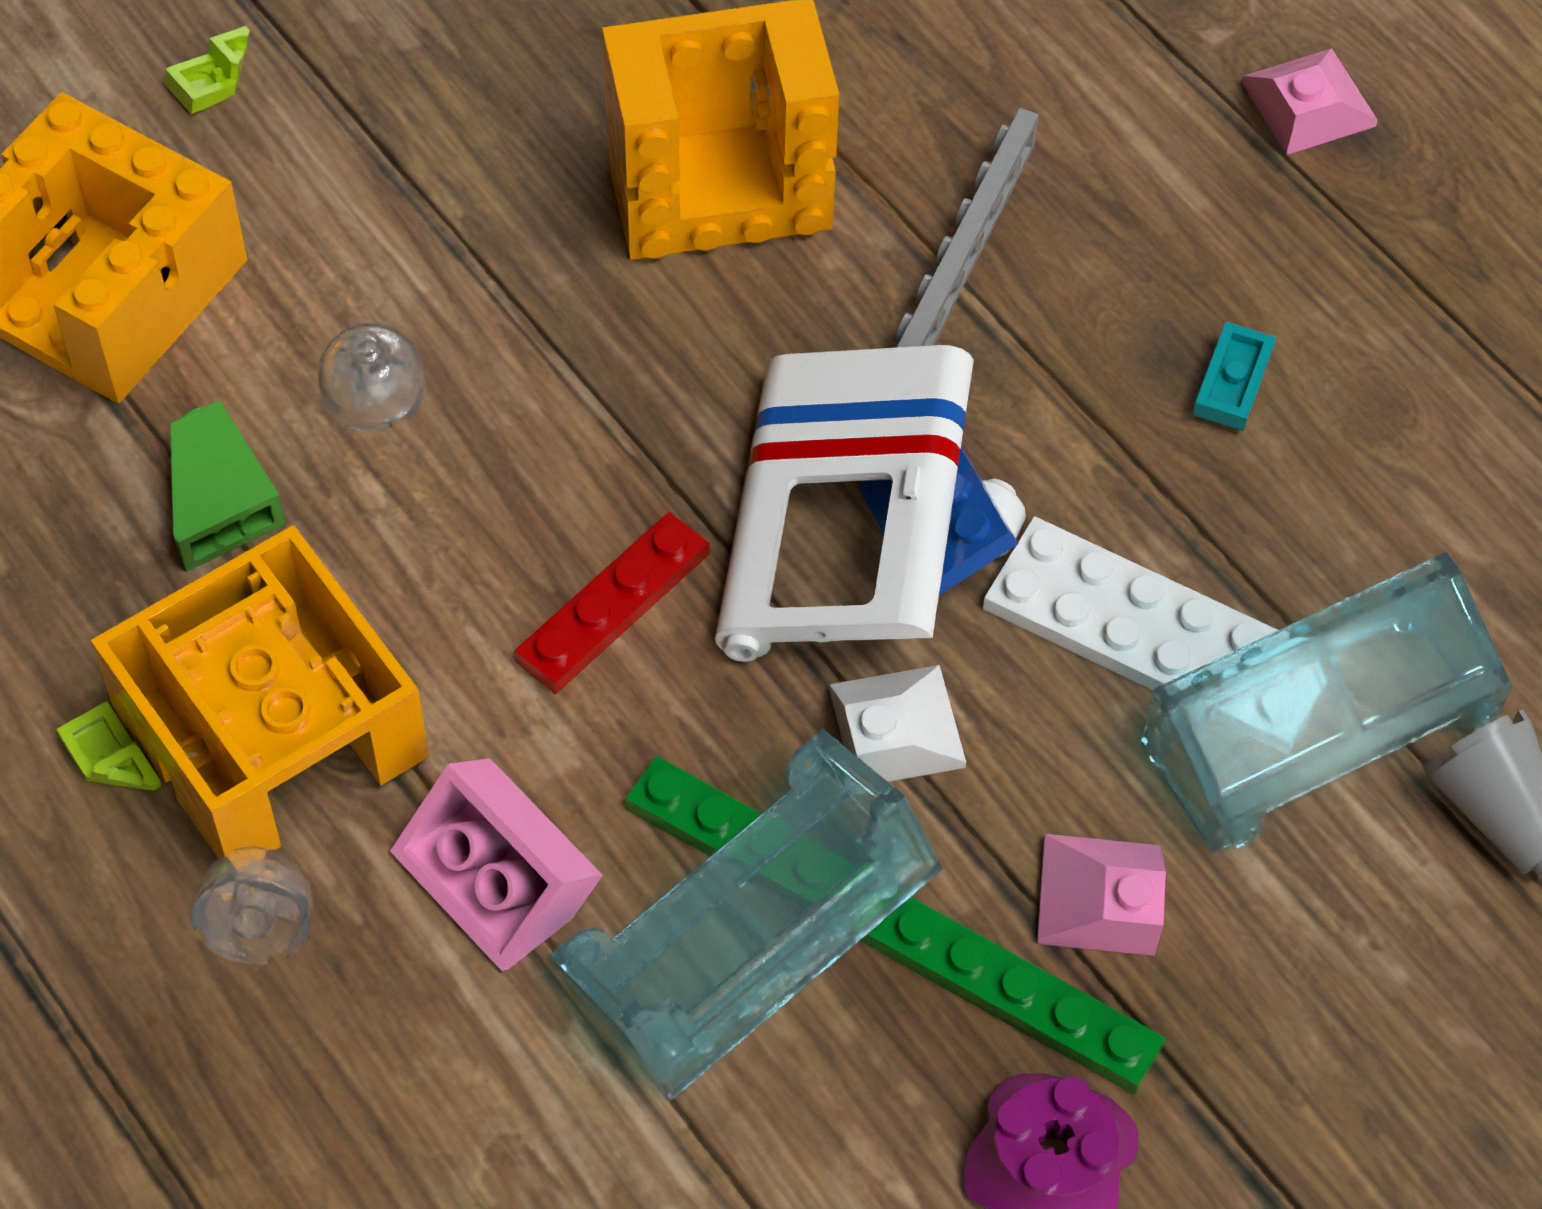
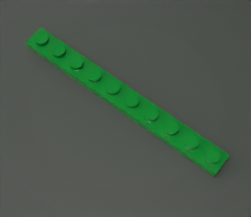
(932, 944)

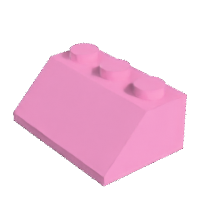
(494, 861)

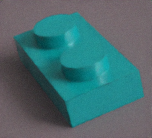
(1234, 376)

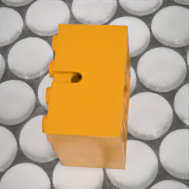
(703, 155)
(147, 239)
(256, 683)

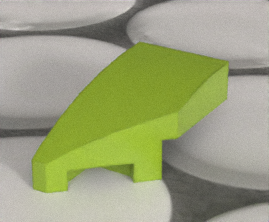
(212, 76)
(106, 751)

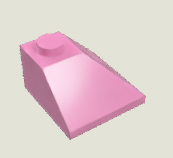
(1309, 101)
(1101, 895)

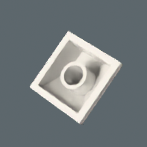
(899, 723)

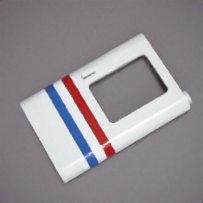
(843, 421)

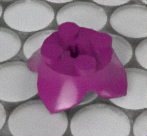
(1013, 1170)

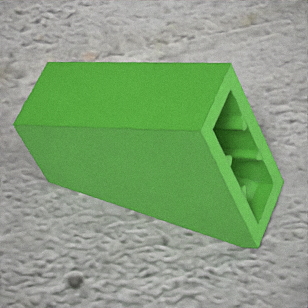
(217, 487)

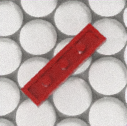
(612, 602)

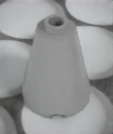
(1499, 787)

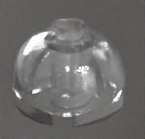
(371, 377)
(253, 905)

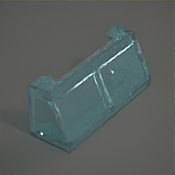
(1324, 699)
(754, 918)

